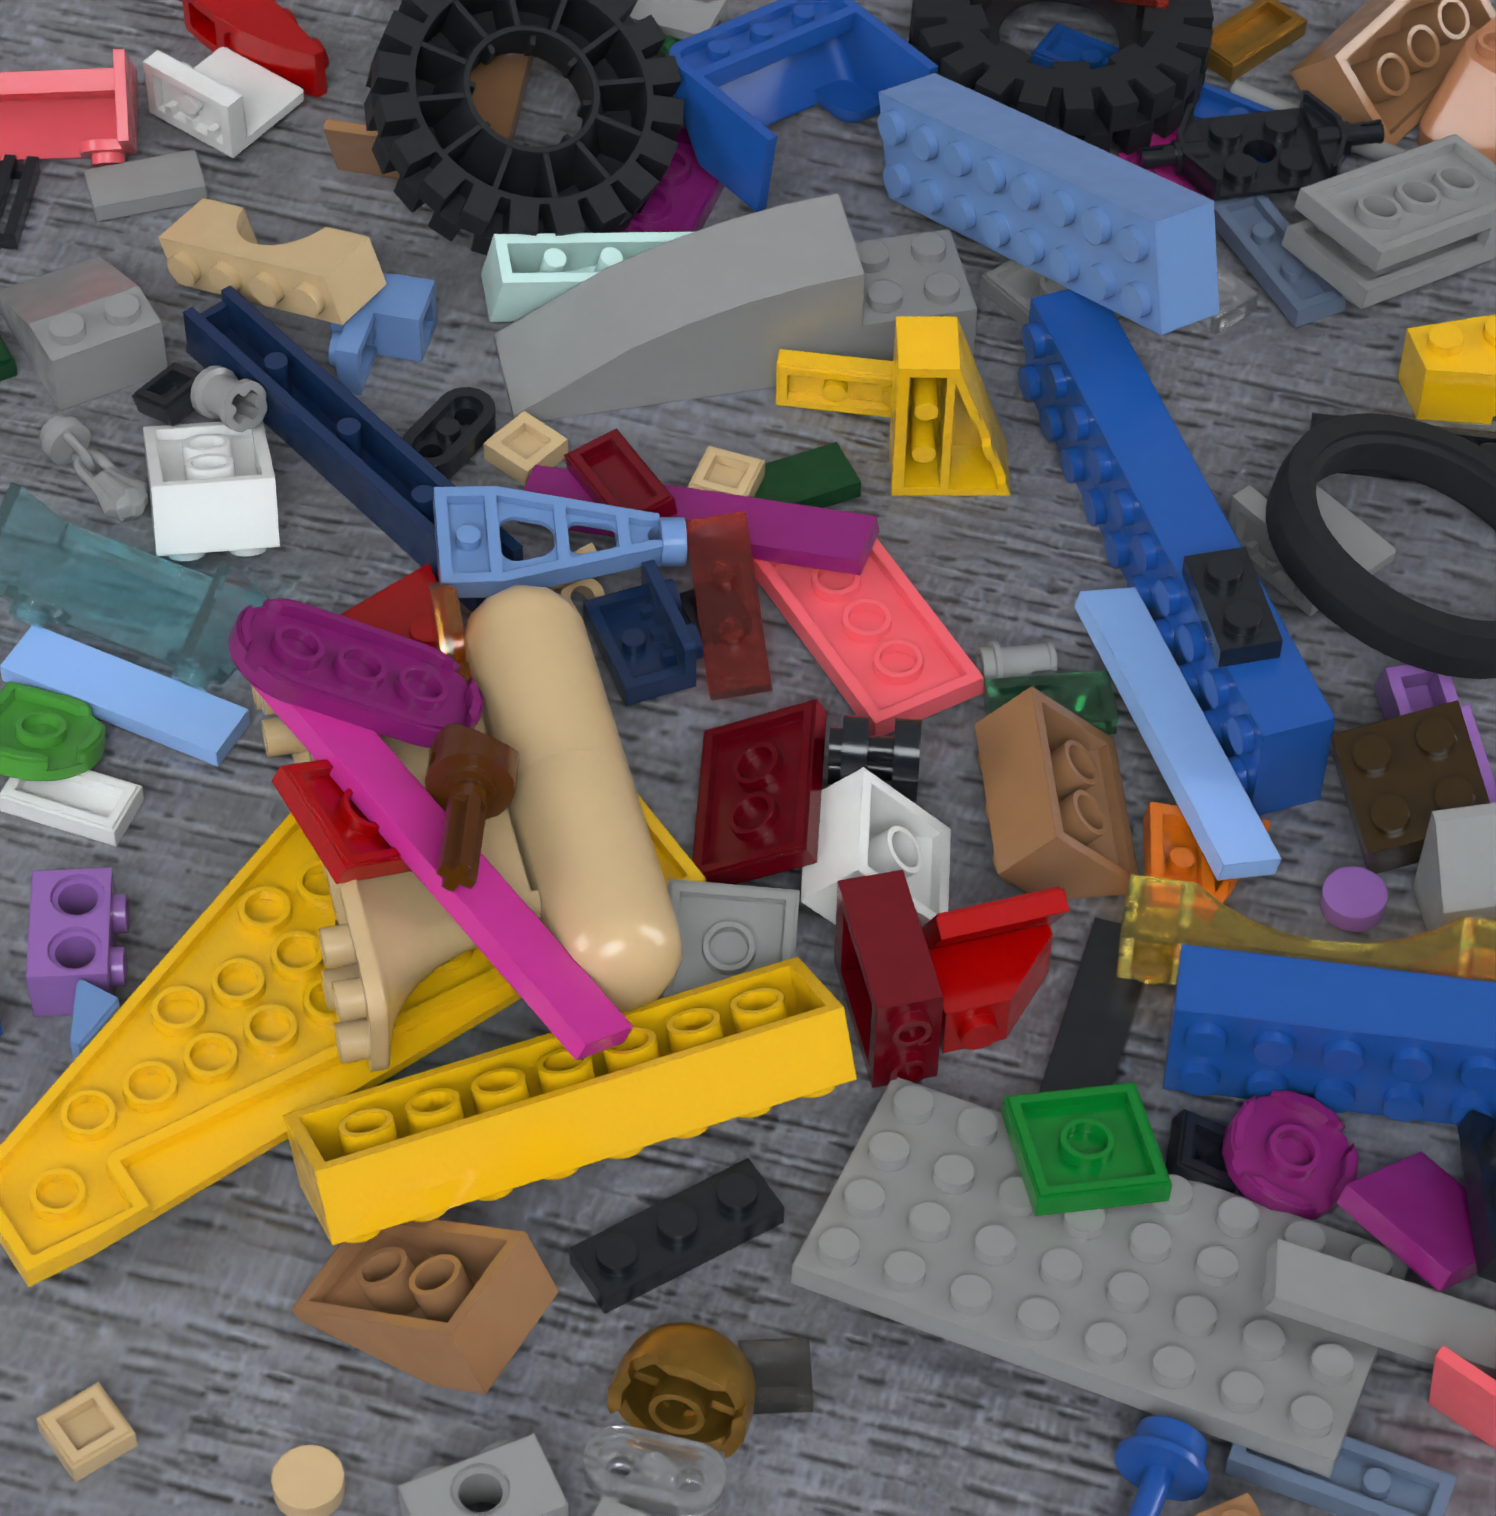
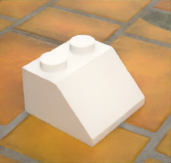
(875, 831)

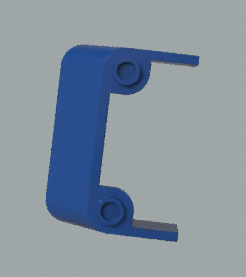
(779, 65)

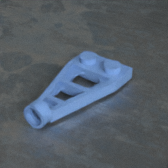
(470, 543)

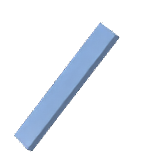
(1177, 734)

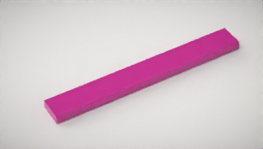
(490, 910)

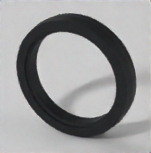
(1338, 582)

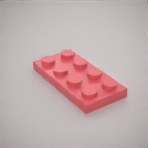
(874, 638)

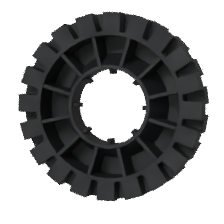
(497, 186)

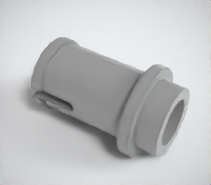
(1016, 660)

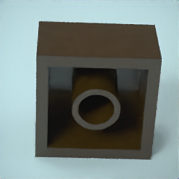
(1402, 773)

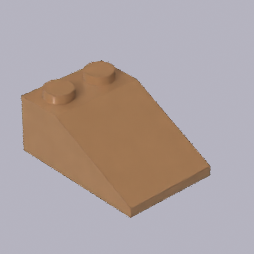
(433, 1299)

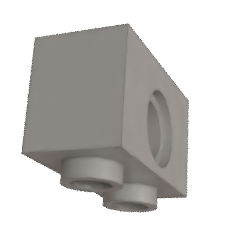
(503, 1473)

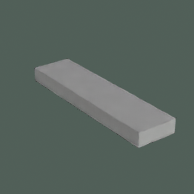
(1376, 1307)

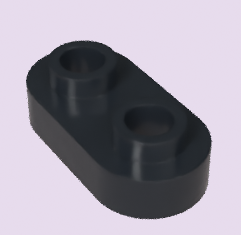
(453, 429)

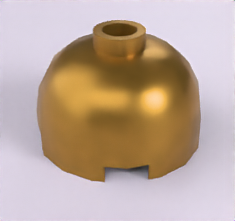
(686, 1385)

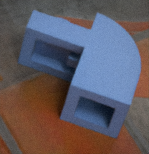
(391, 324)

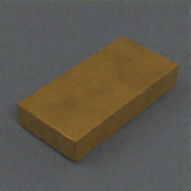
(1253, 37)

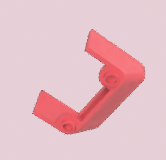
(71, 113)

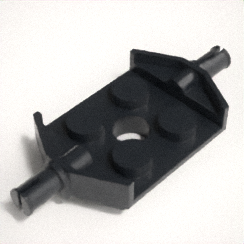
(1299, 143)

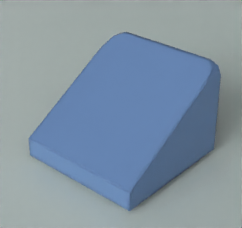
(90, 1014)

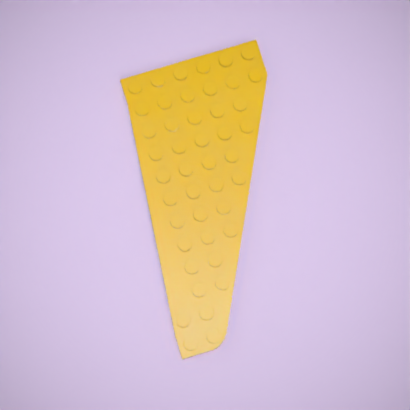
(215, 1056)

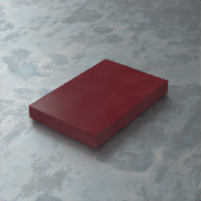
(760, 795)

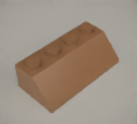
(1390, 59)

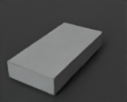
(145, 185)

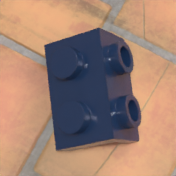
(645, 637)

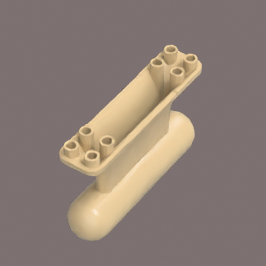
(565, 844)

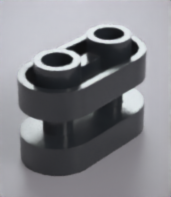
(886, 757)

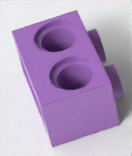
(74, 936)

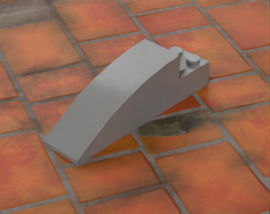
(720, 305)

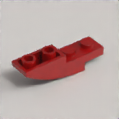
(263, 35)

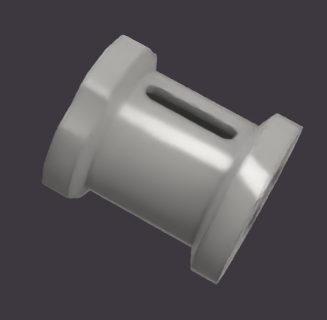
(220, 395)

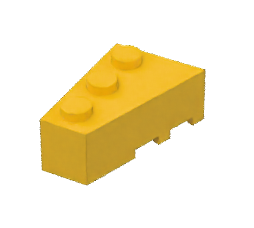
(1451, 370)
(941, 415)

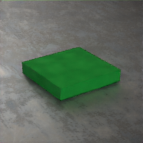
(1085, 1149)

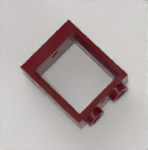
(888, 978)

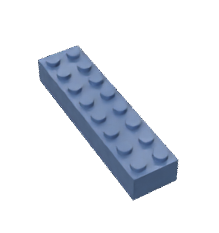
(1051, 202)

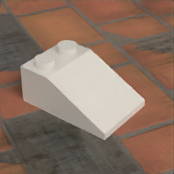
(210, 490)

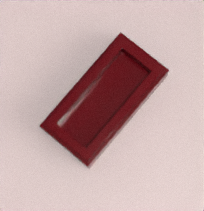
(618, 476)

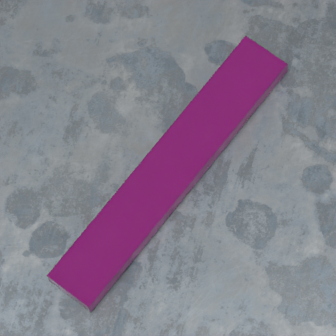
(777, 529)

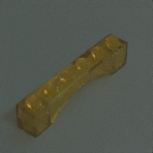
(1175, 912)

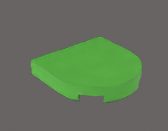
(47, 734)

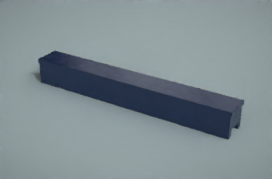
(328, 426)

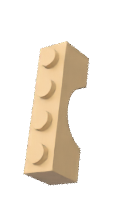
(315, 276)

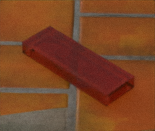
(728, 606)

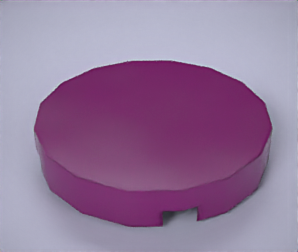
(1289, 1154)

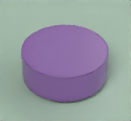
(1353, 899)

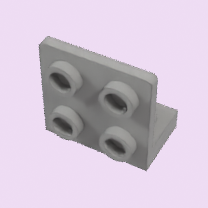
(1248, 522)

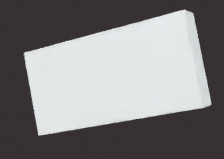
(83, 805)

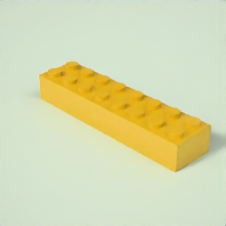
(541, 1114)

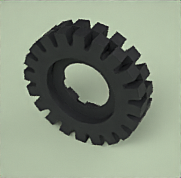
(1135, 94)

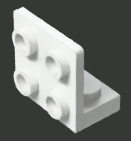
(220, 100)

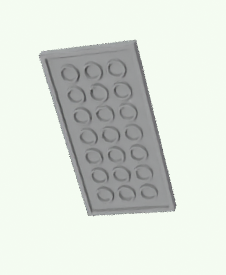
(1116, 1300)

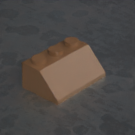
(1054, 800)

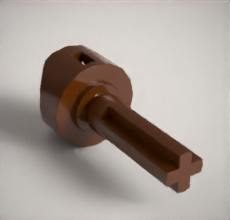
(471, 781)

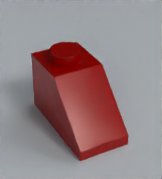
(989, 984)

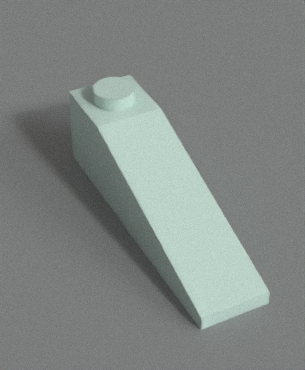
(532, 270)

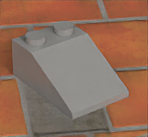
(85, 331)

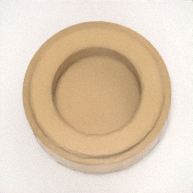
(308, 1482)

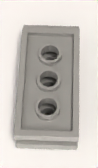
(1398, 221)

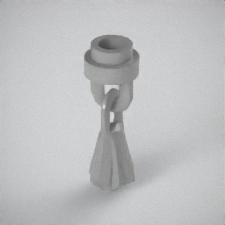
(119, 494)

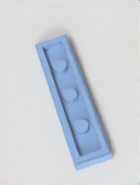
(128, 695)

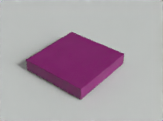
(1418, 1217)

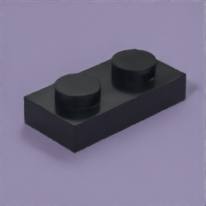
(1232, 607)

